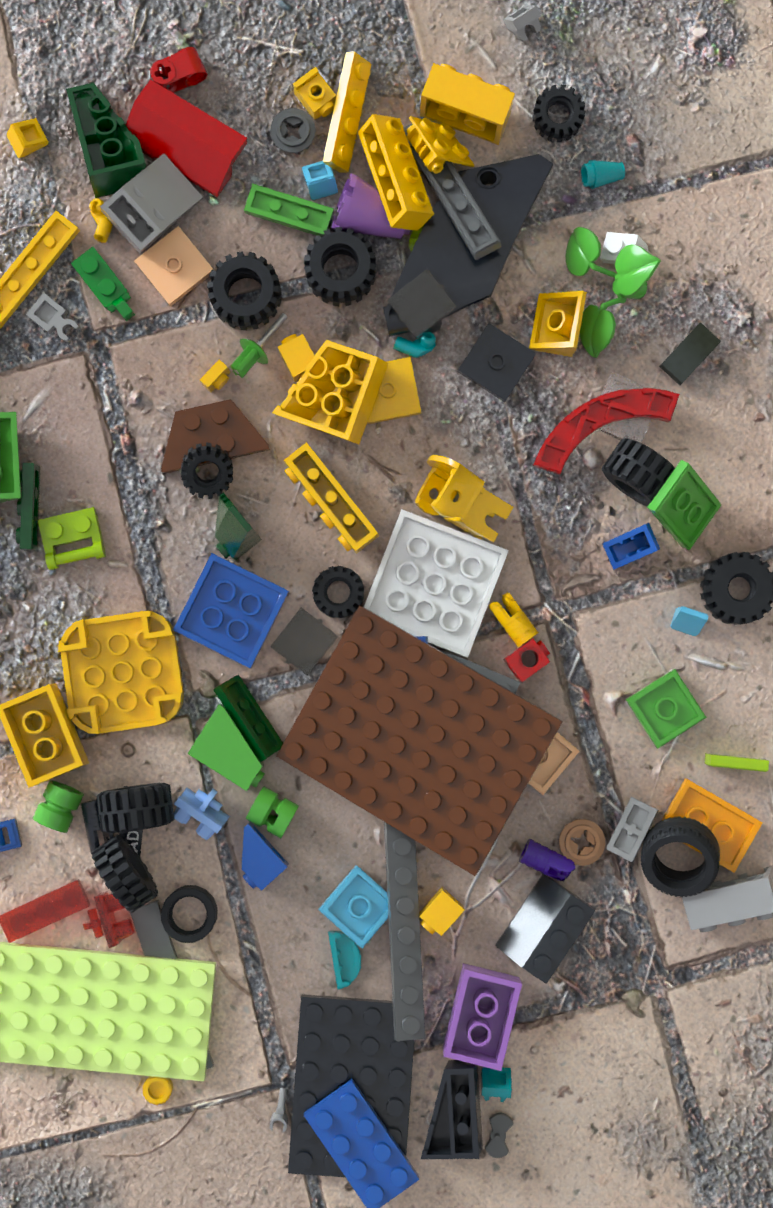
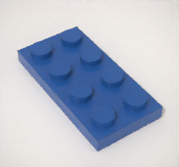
(361, 1145)

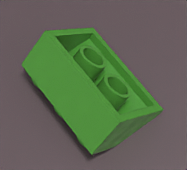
(9, 458)

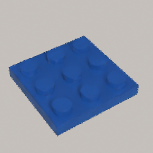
(231, 610)

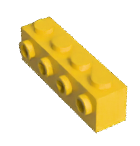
(395, 172)
(328, 494)

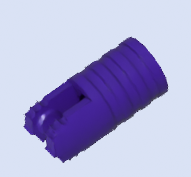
(546, 861)

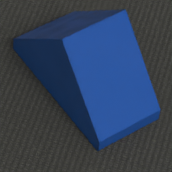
(631, 546)

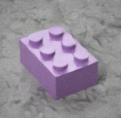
(482, 1017)

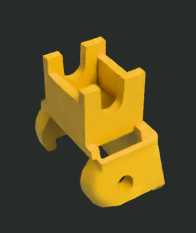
(473, 501)

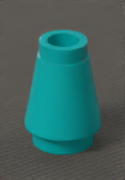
(600, 173)

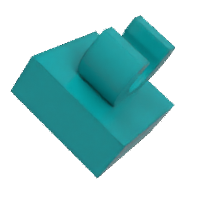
(496, 1083)

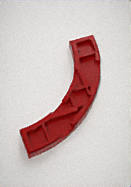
(600, 412)

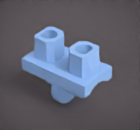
(202, 808)

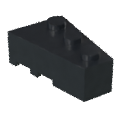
(456, 1118)

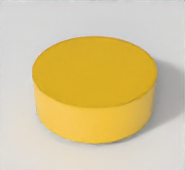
(157, 1089)

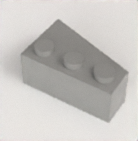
(731, 902)

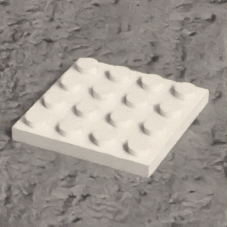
(435, 582)

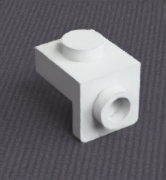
(616, 242)

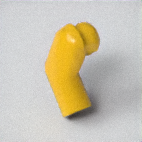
(104, 225)

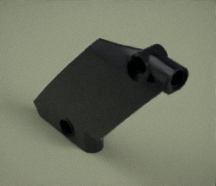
(445, 252)

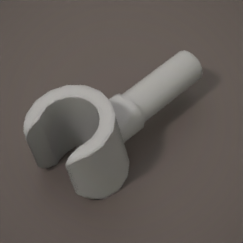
(280, 1111)

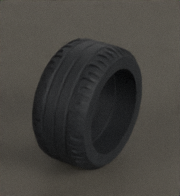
(680, 882)

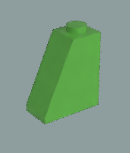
(227, 751)

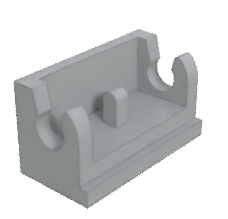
(632, 829)

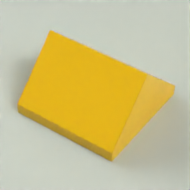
(558, 322)

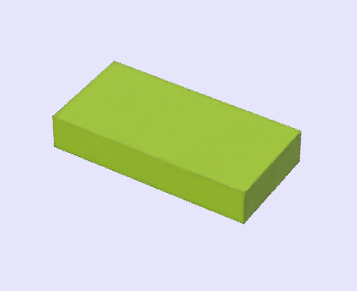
(736, 762)

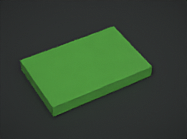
(684, 505)

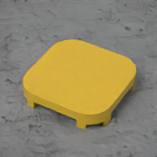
(121, 672)

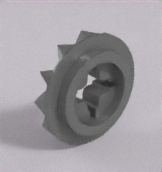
(295, 118)

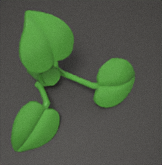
(633, 270)

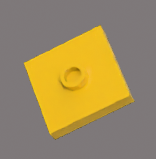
(397, 393)

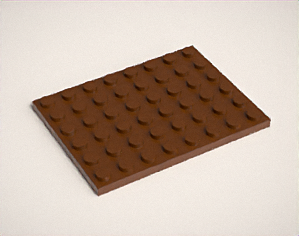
(419, 739)

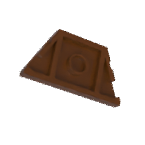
(211, 423)

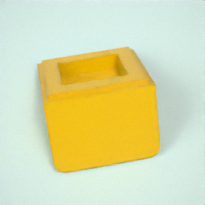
(26, 137)

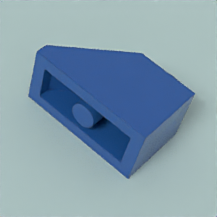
(260, 858)

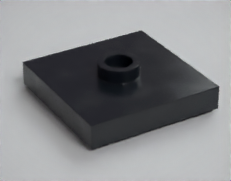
(496, 362)

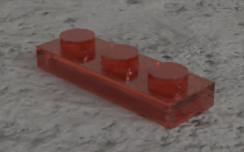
(44, 910)

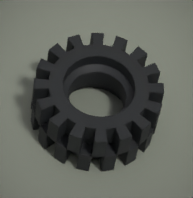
(565, 98)
(201, 486)
(321, 585)

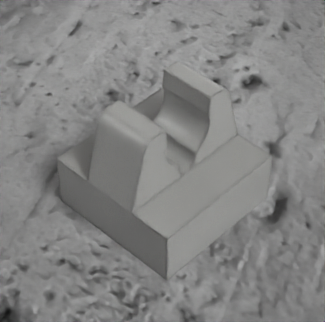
(521, 18)

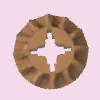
(588, 854)

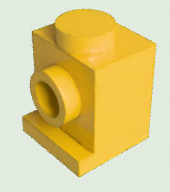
(307, 86)

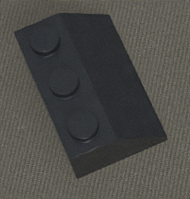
(545, 928)

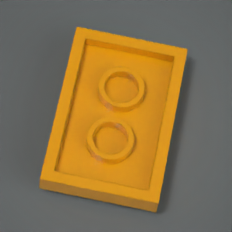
(729, 824)

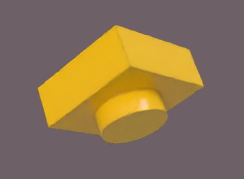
(216, 376)

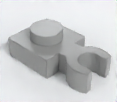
(50, 316)

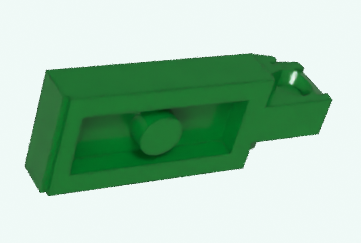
(103, 282)

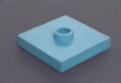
(357, 906)

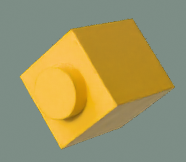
(296, 354)
(440, 912)

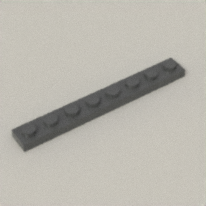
(404, 935)

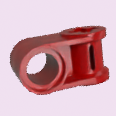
(180, 69)

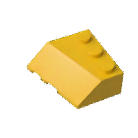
(335, 392)

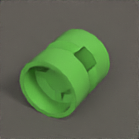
(262, 807)
(57, 808)

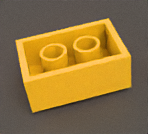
(466, 103)
(42, 735)

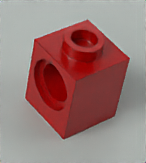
(516, 666)

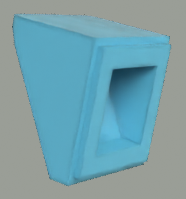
(319, 180)
(688, 620)

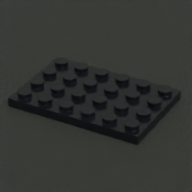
(341, 1043)

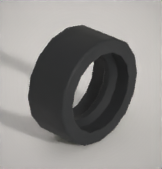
(167, 914)

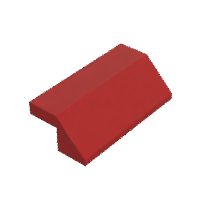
(188, 136)

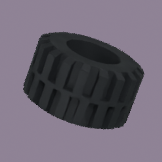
(334, 244)
(234, 270)
(637, 470)
(135, 808)

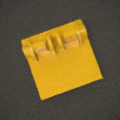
(436, 144)

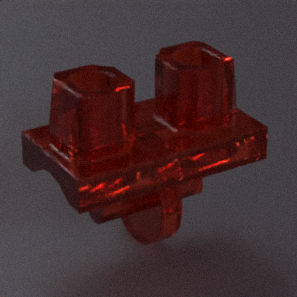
(113, 930)

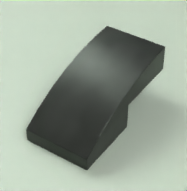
(690, 353)

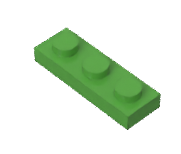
(288, 210)

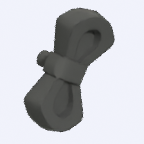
(500, 1125)

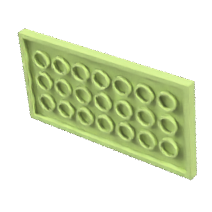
(105, 1011)

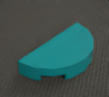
(345, 958)

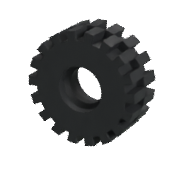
(717, 593)
(124, 873)

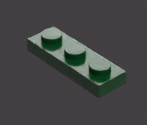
(29, 507)
(249, 717)

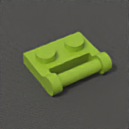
(69, 529)

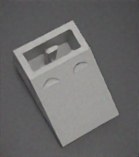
(151, 203)

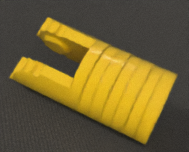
(517, 626)

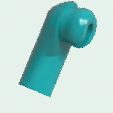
(417, 347)

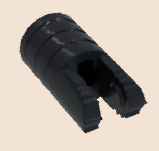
(92, 824)

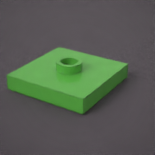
(665, 708)

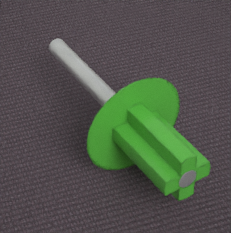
(253, 351)

